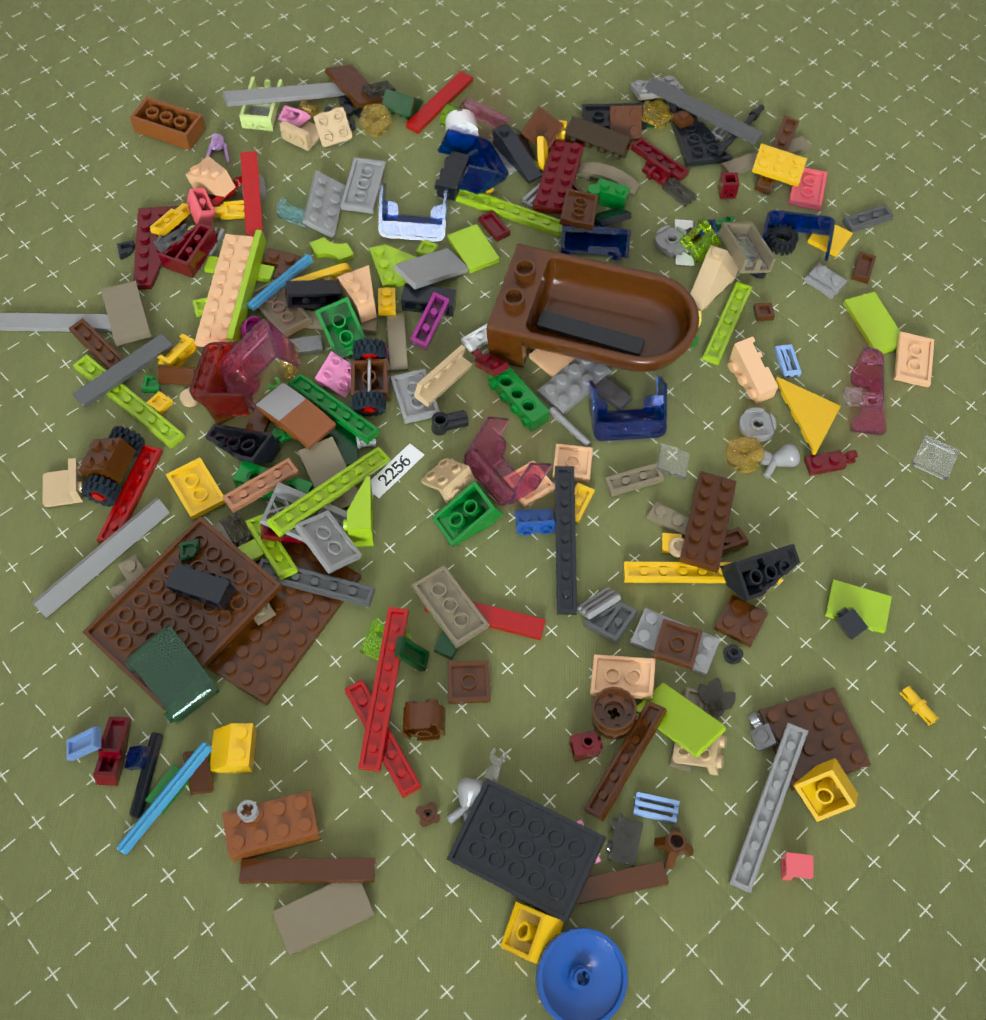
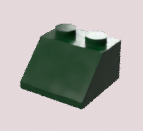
(400, 103)

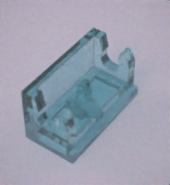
(289, 212)

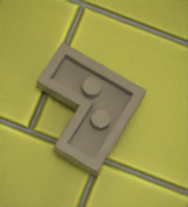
(131, 571)

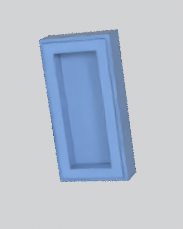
(83, 743)

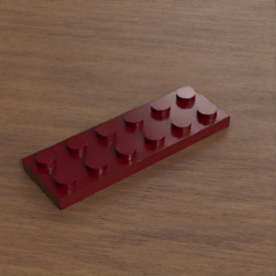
(558, 175)

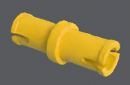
(919, 705)

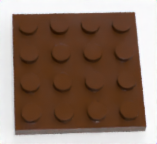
(828, 734)

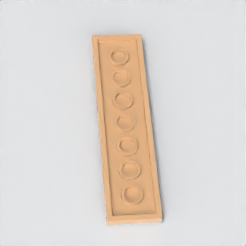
(224, 289)

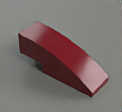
(112, 751)

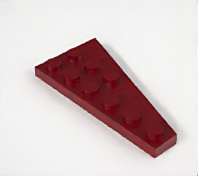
(146, 253)

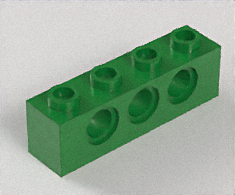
(526, 399)
(248, 471)

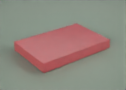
(810, 190)

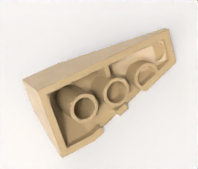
(714, 276)

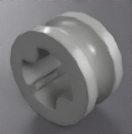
(255, 812)

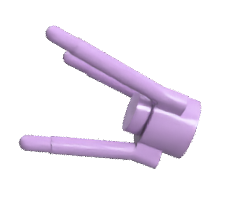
(217, 143)

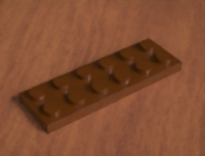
(708, 522)

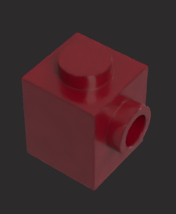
(728, 185)
(585, 745)

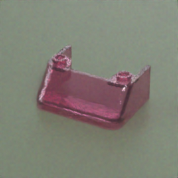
(252, 356)
(494, 471)

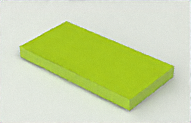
(873, 321)
(685, 721)

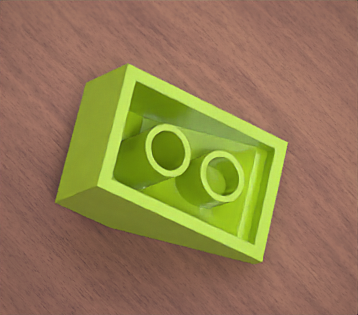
(360, 516)

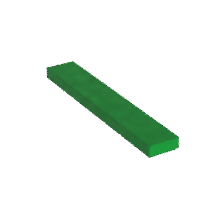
(335, 408)

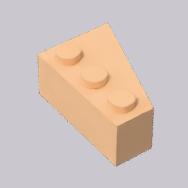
(210, 176)
(359, 290)
(751, 372)

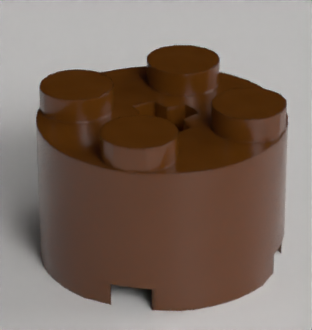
(424, 720)

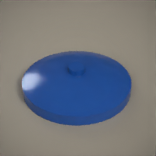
(581, 976)

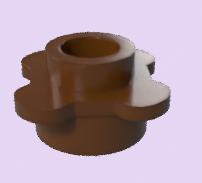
(428, 820)

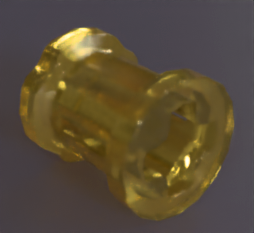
(308, 108)

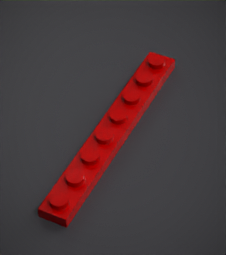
(383, 692)

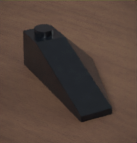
(517, 151)
(756, 574)

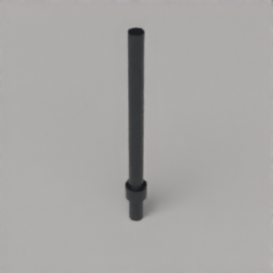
(754, 114)

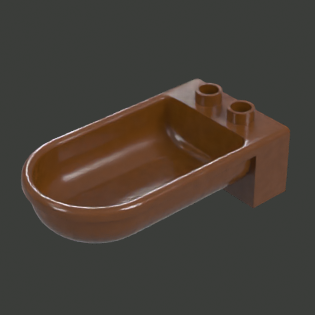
(594, 293)

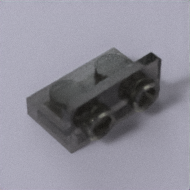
(625, 840)

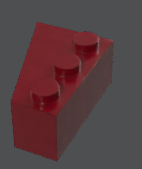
(190, 251)

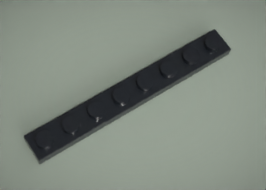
(565, 541)

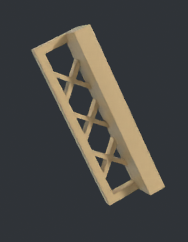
(442, 377)

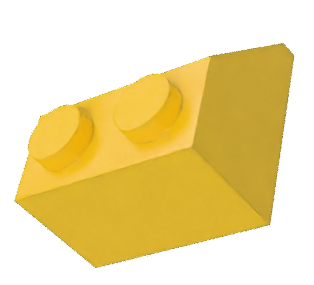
(233, 748)
(827, 790)
(529, 932)

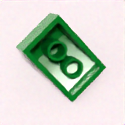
(340, 326)
(467, 514)

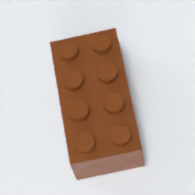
(168, 123)
(279, 826)

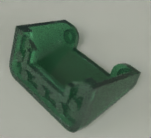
(172, 674)

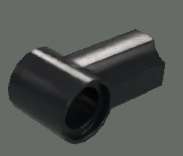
(448, 421)

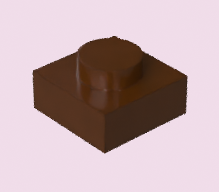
(683, 118)
(764, 311)

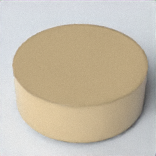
(186, 399)
(675, 546)

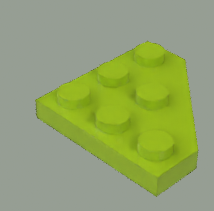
(384, 260)

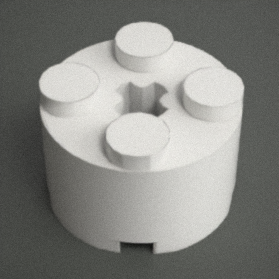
(462, 121)

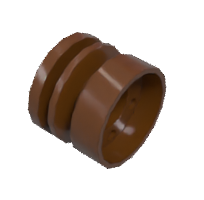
(612, 701)

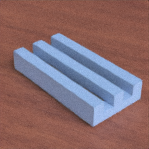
(797, 371)
(674, 811)

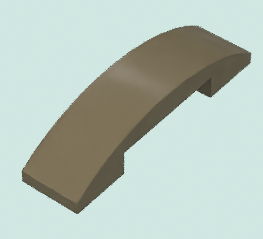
(598, 170)
(397, 342)

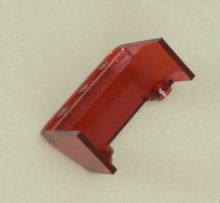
(209, 384)

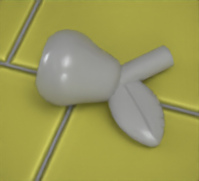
(785, 457)
(468, 791)

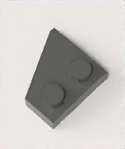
(612, 622)

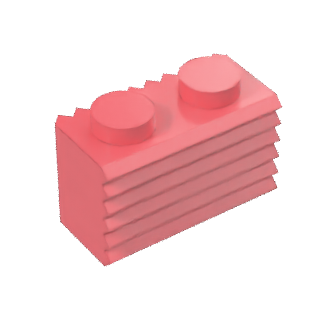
(200, 206)

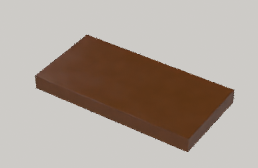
(351, 84)

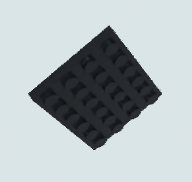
(526, 849)

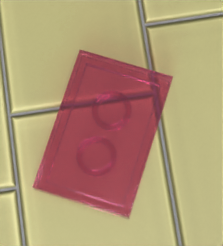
(484, 113)

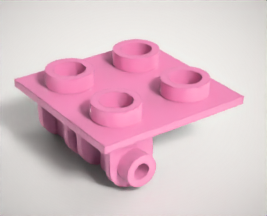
(335, 375)

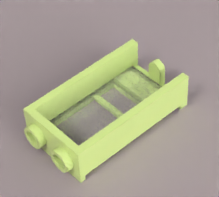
(260, 115)

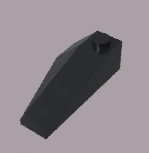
(244, 443)

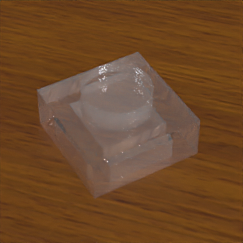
(853, 396)

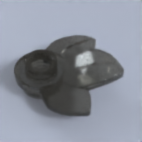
(714, 695)

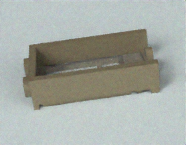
(747, 247)

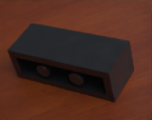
(451, 174)
(312, 293)
(417, 299)
(200, 586)

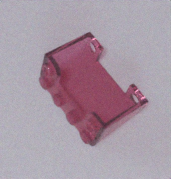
(870, 374)

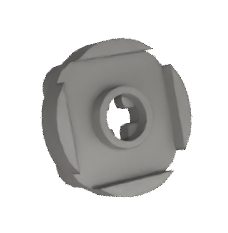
(664, 245)
(753, 415)

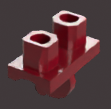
(656, 171)

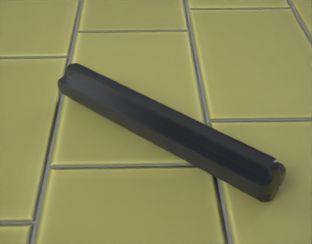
(146, 776)

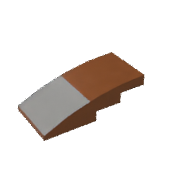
(296, 415)

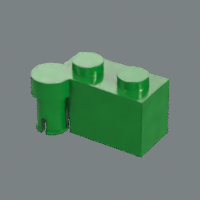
(611, 193)

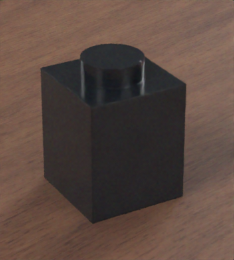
(850, 622)

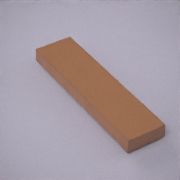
(260, 485)

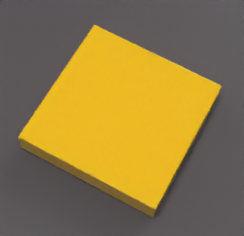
(840, 239)

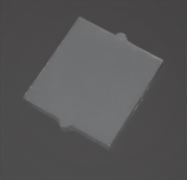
(673, 461)

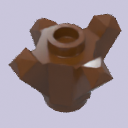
(673, 846)

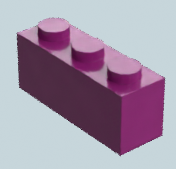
(430, 321)

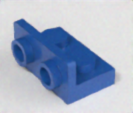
(535, 521)

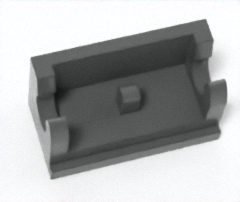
(164, 243)

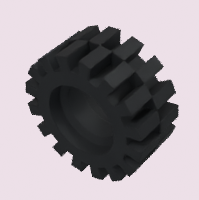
(781, 246)

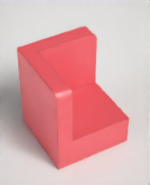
(796, 866)

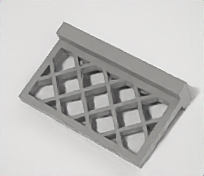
(287, 496)

